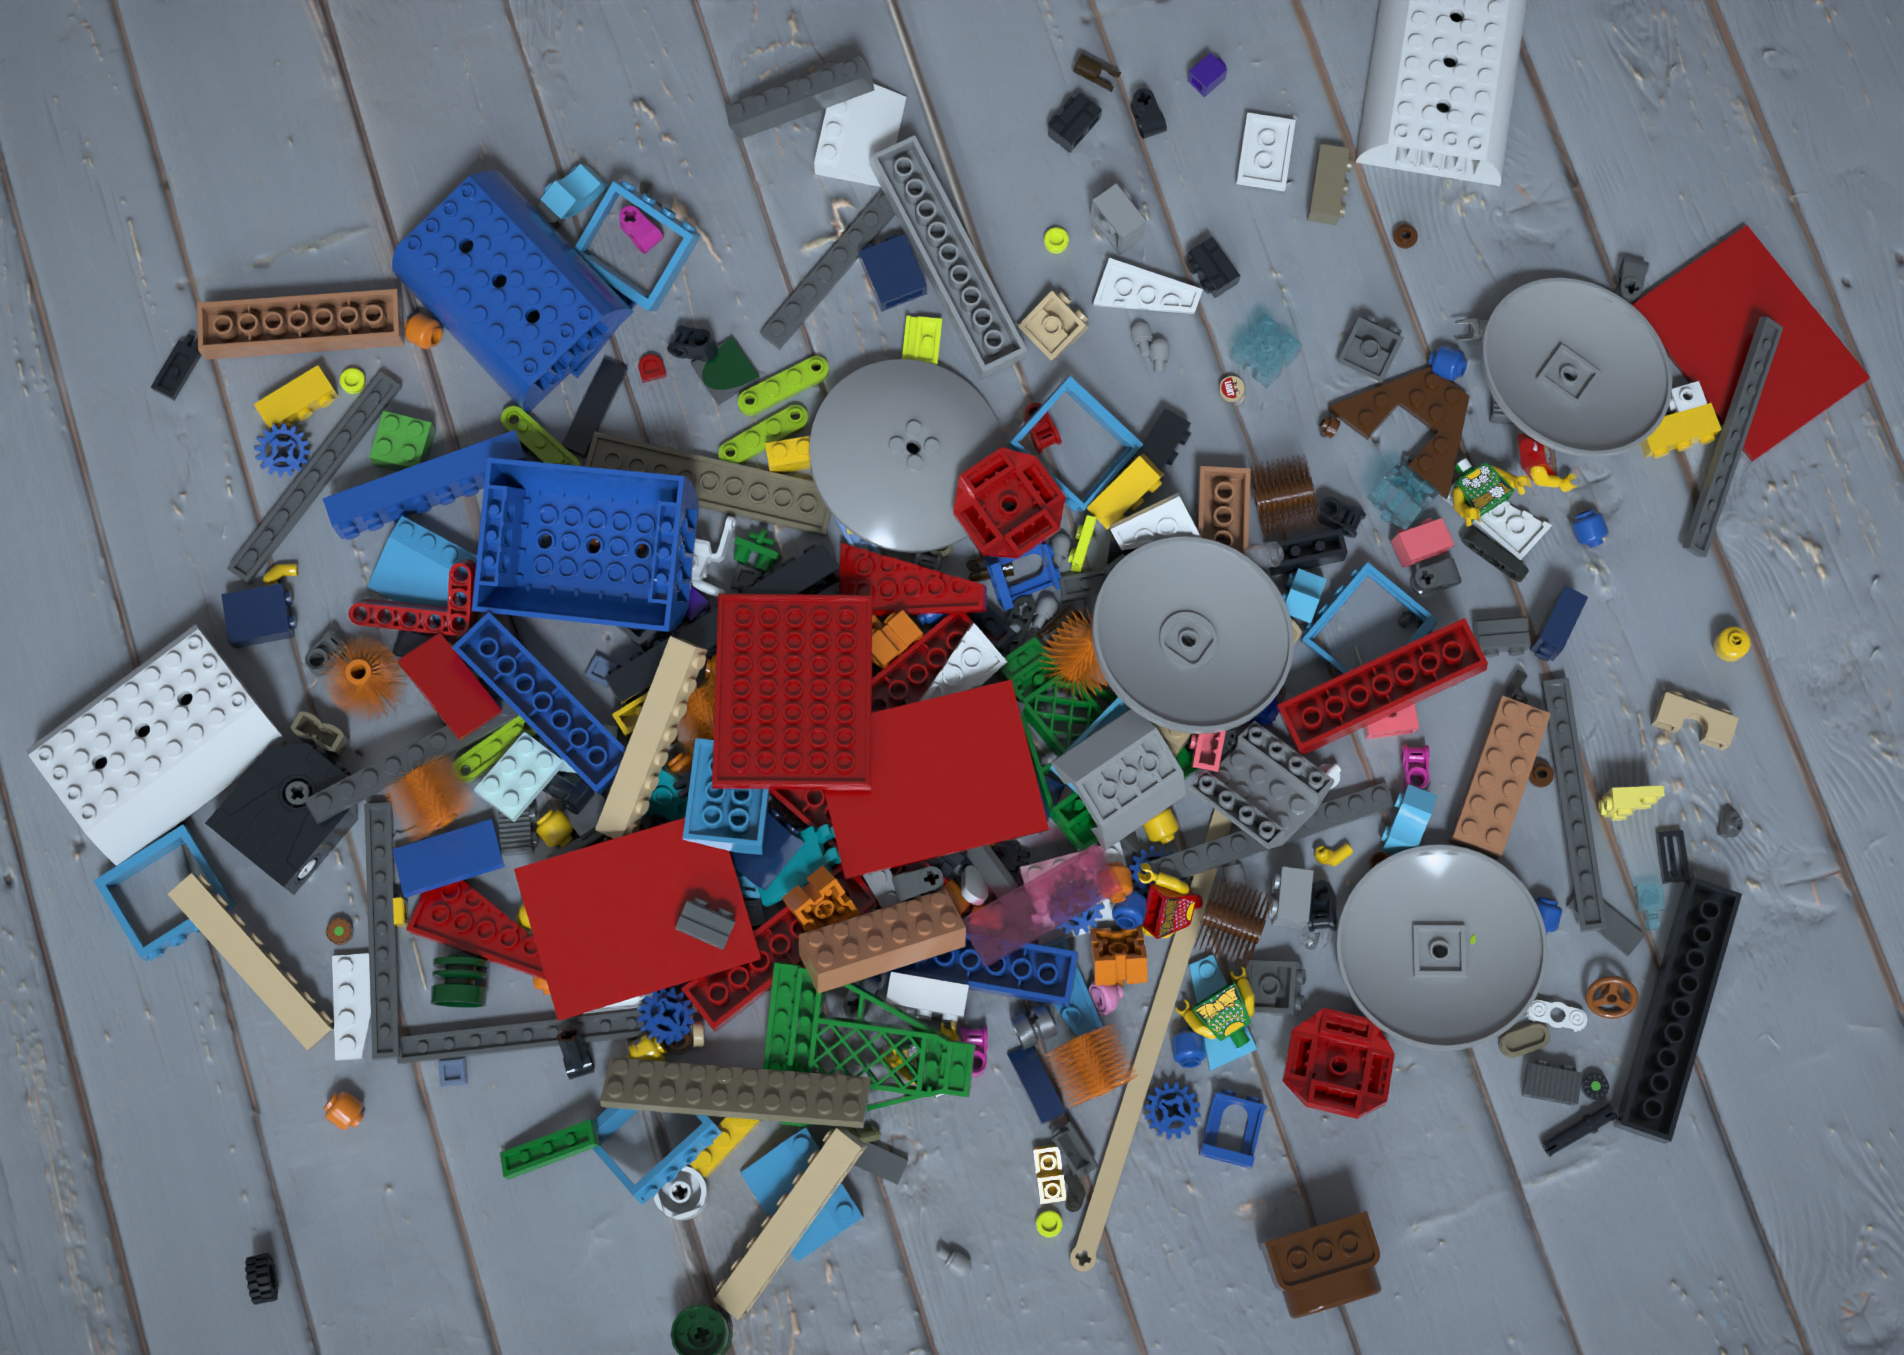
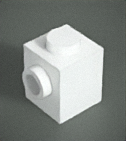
(1686, 397)

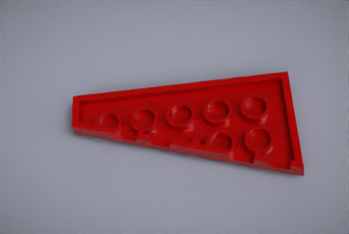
(906, 586)
(472, 924)

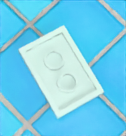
(519, 776)

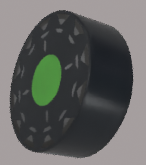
(1595, 1086)

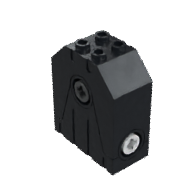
(272, 822)

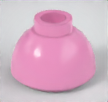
(1105, 997)

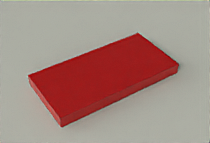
(449, 686)

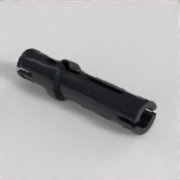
(1587, 1125)

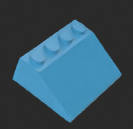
(418, 567)
(723, 817)
(773, 1177)

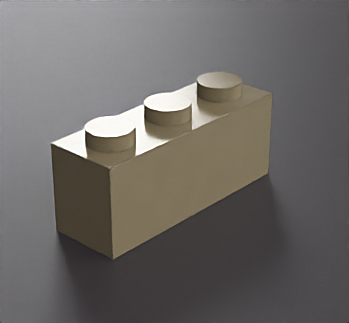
(1329, 184)

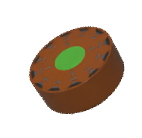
(339, 931)

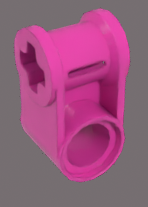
(642, 231)
(1415, 763)
(980, 1037)

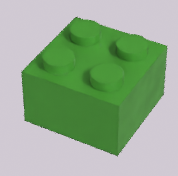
(401, 442)

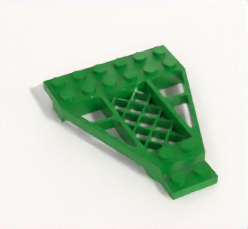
(1031, 686)
(796, 1035)

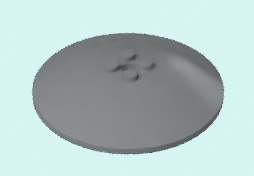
(1599, 340)
(863, 458)
(1432, 900)

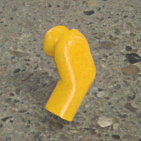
(278, 571)
(1332, 857)

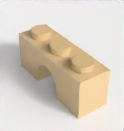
(1716, 725)

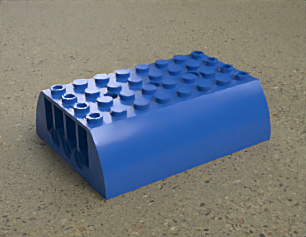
(541, 275)
(574, 508)

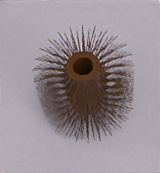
(1286, 494)
(1234, 922)

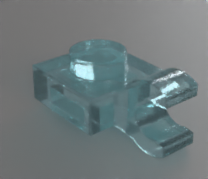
(1650, 900)

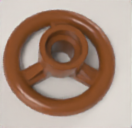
(1611, 994)

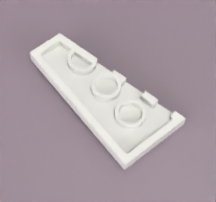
(1143, 290)
(1510, 528)
(968, 665)
(351, 1005)

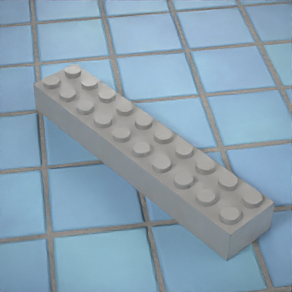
(948, 257)

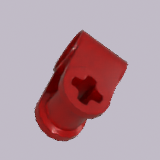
(1044, 431)

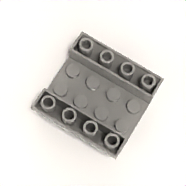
(1122, 776)
(1264, 787)

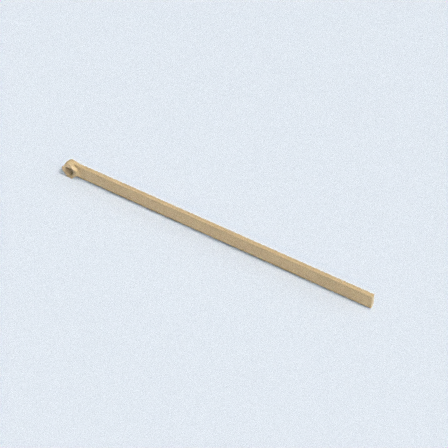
(1144, 1064)

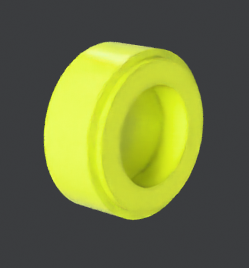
(1056, 240)
(352, 381)
(1049, 1224)

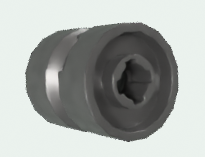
(1033, 1026)

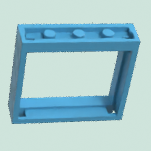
(648, 301)
(1104, 418)
(1344, 594)
(140, 861)
(666, 1169)

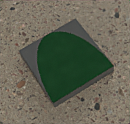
(726, 373)

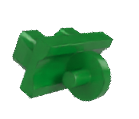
(766, 556)

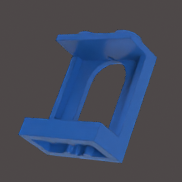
(1046, 578)
(1255, 1113)

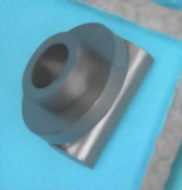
(1730, 824)

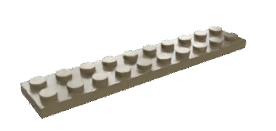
(721, 484)
(736, 1092)

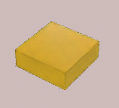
(400, 912)

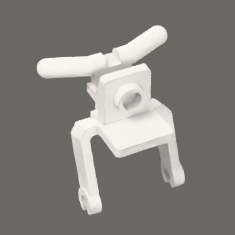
(704, 555)

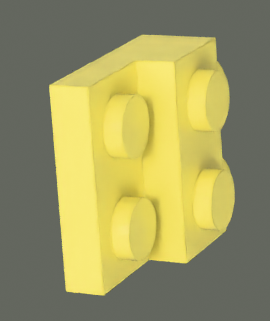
(1623, 801)

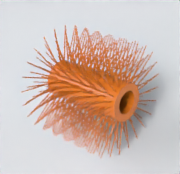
(1078, 658)
(361, 675)
(701, 709)
(429, 797)
(1091, 1065)

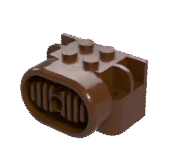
(1325, 1265)

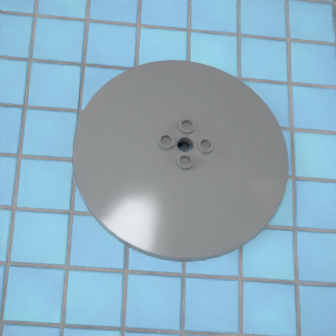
(1216, 599)

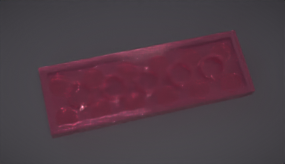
(1041, 905)

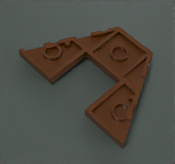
(1428, 399)

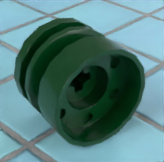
(459, 982)
(688, 1327)

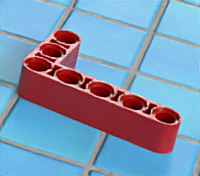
(425, 612)

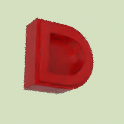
(651, 368)

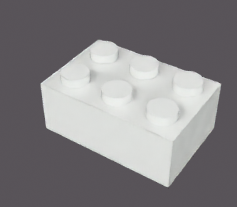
(928, 997)

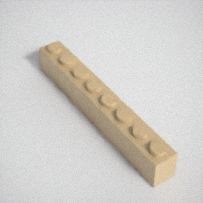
(651, 738)
(250, 961)
(789, 1222)

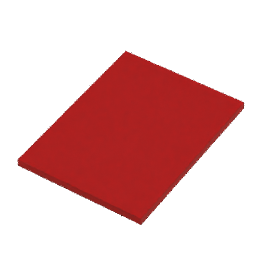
(1708, 324)
(793, 692)
(941, 782)
(612, 914)

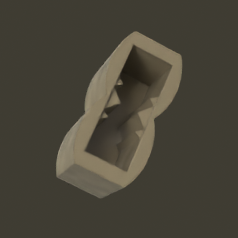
(315, 732)

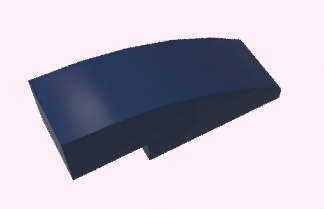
(1036, 1084)

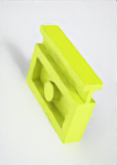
(922, 339)
(1084, 536)

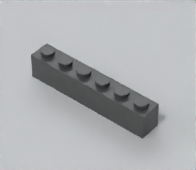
(799, 97)

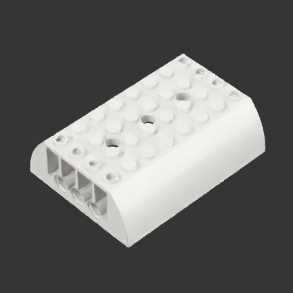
(1410, 78)
(172, 770)

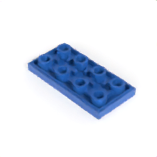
(448, 858)

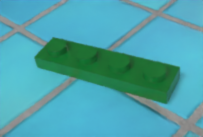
(549, 1149)

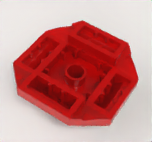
(1013, 479)
(1345, 1042)

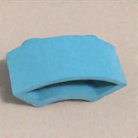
(574, 192)
(1303, 594)
(1410, 820)

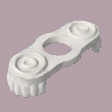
(1540, 1011)

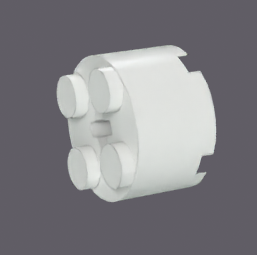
(694, 1200)

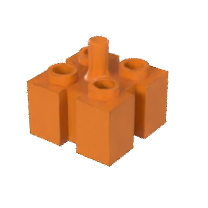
(892, 639)
(820, 901)
(1118, 956)

